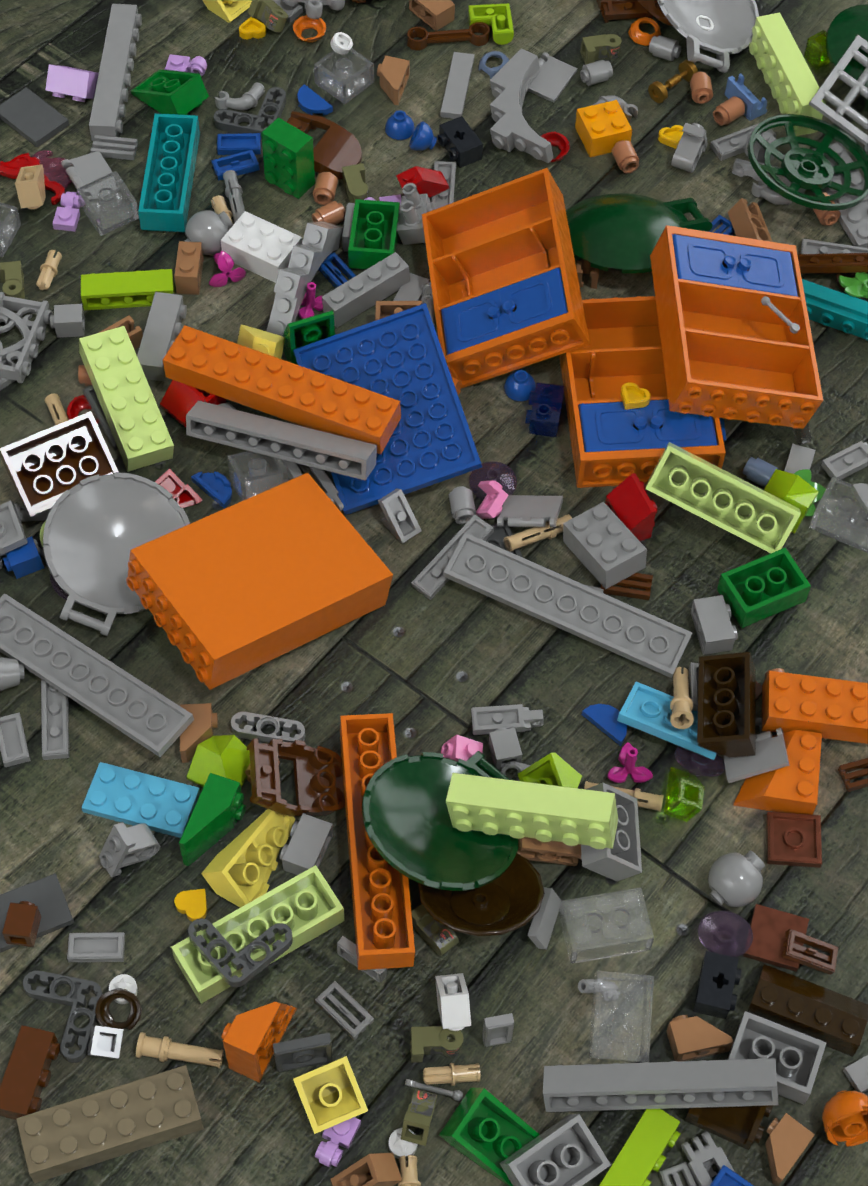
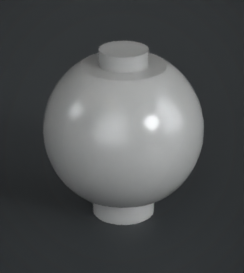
(209, 229)
(736, 879)

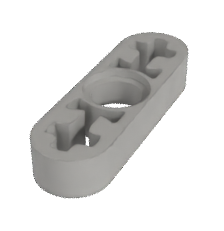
(261, 720)

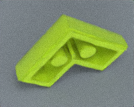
(496, 16)

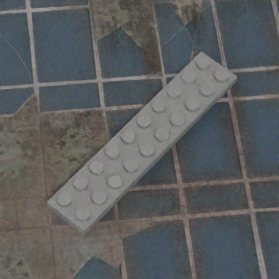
(568, 604)
(90, 678)

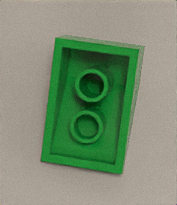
(172, 92)
(306, 332)
(212, 817)
(486, 1131)

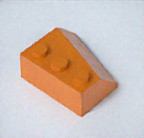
(791, 787)
(251, 1038)

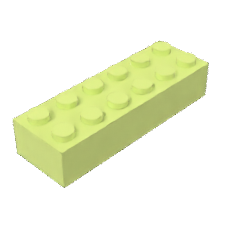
(784, 68)
(126, 398)
(722, 499)
(532, 810)
(301, 903)

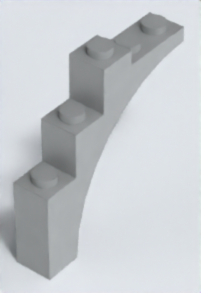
(509, 89)
(291, 283)

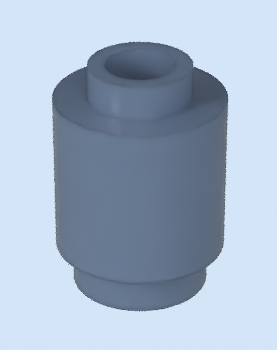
(759, 471)

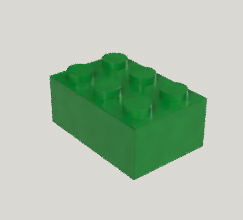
(288, 158)
(373, 232)
(763, 587)

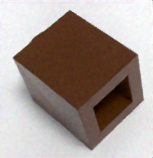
(22, 924)

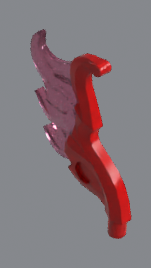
(54, 174)

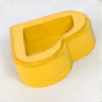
(252, 29)
(670, 136)
(634, 397)
(192, 904)

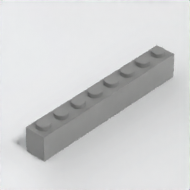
(115, 71)
(281, 440)
(660, 1085)

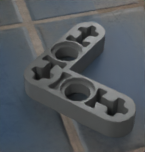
(256, 122)
(242, 959)
(75, 999)

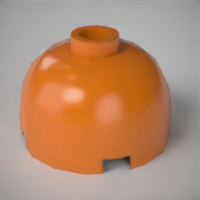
(846, 1118)

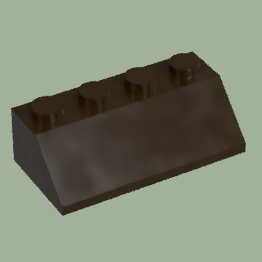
(727, 704)
(810, 1009)

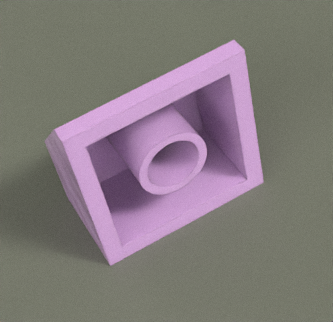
(71, 81)

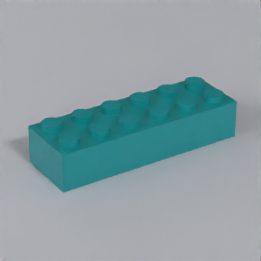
(169, 173)

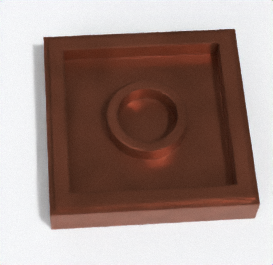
(794, 839)
(769, 935)

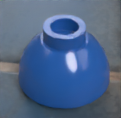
(399, 126)
(422, 138)
(519, 385)

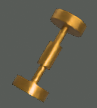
(658, 91)

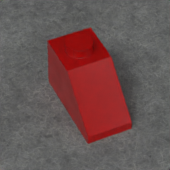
(426, 180)

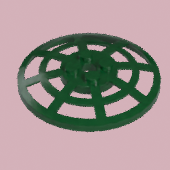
(808, 167)

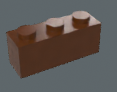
(27, 1072)

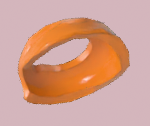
(306, 23)
(641, 37)

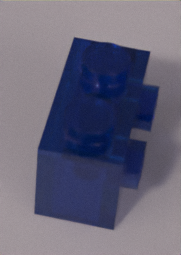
(546, 409)

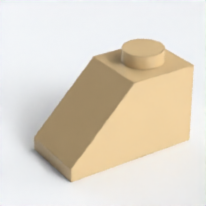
(31, 187)

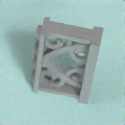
(26, 348)

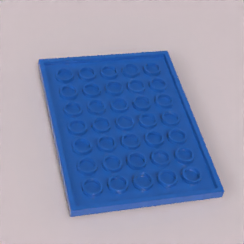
(404, 362)

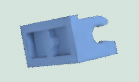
(753, 106)

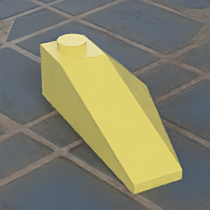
(246, 863)

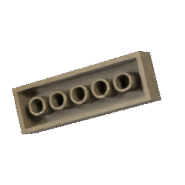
(109, 1124)

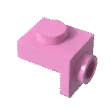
(493, 502)
(460, 748)

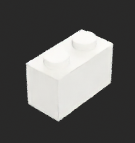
(453, 1001)

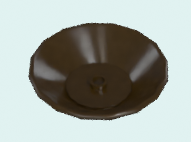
(492, 908)

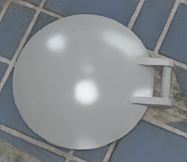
(731, 29)
(92, 537)

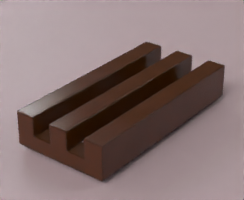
(636, 580)
(852, 766)
(808, 961)

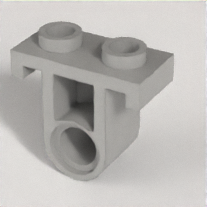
(690, 147)
(127, 847)

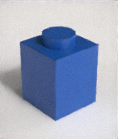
(24, 559)

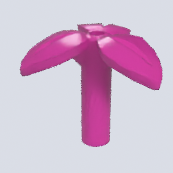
(225, 264)
(310, 302)
(628, 758)

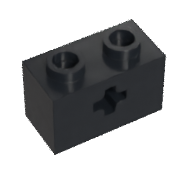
(460, 142)
(713, 1000)

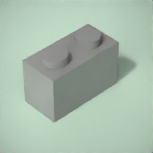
(713, 624)
(307, 845)

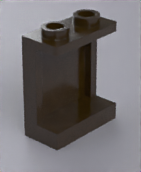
(733, 1124)

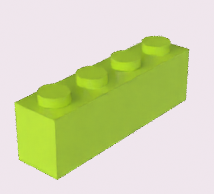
(124, 288)
(644, 1150)

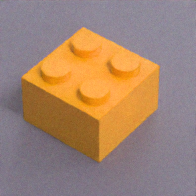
(602, 127)

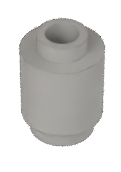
(664, 47)
(596, 72)
(462, 504)

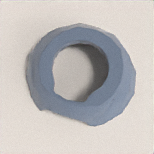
(492, 71)

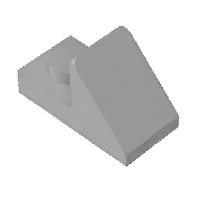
(398, 516)

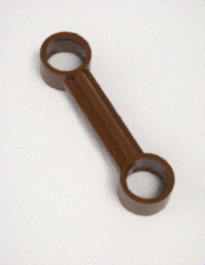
(448, 36)

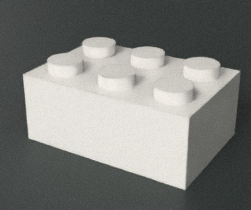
(259, 245)

